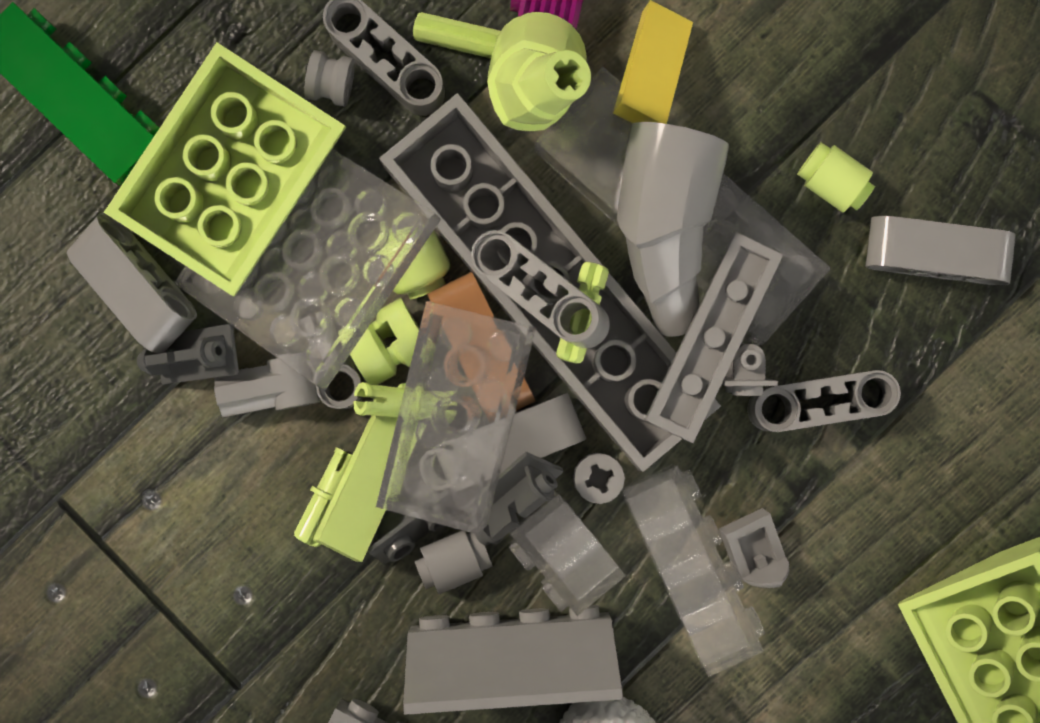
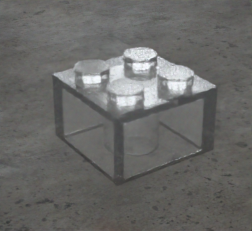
(567, 555)

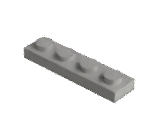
(713, 337)

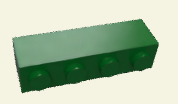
(69, 96)

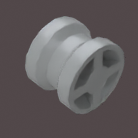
(329, 78)
(594, 471)

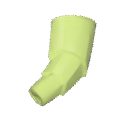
(537, 71)

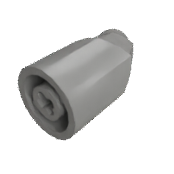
(662, 209)

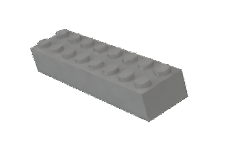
(478, 188)

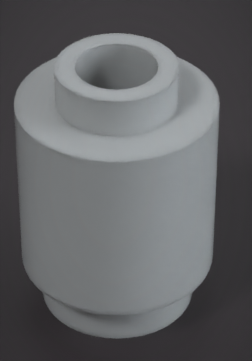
(452, 561)

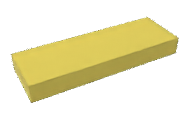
(653, 66)

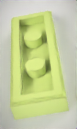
(353, 513)

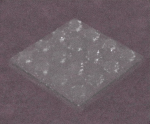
(324, 269)

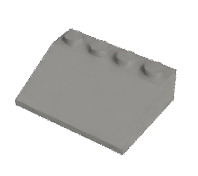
(510, 661)

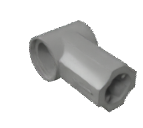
(264, 388)

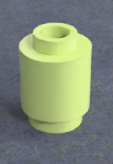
(837, 177)

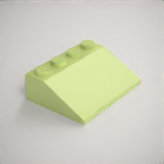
(225, 169)
(984, 636)

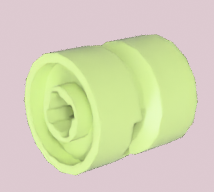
(371, 353)

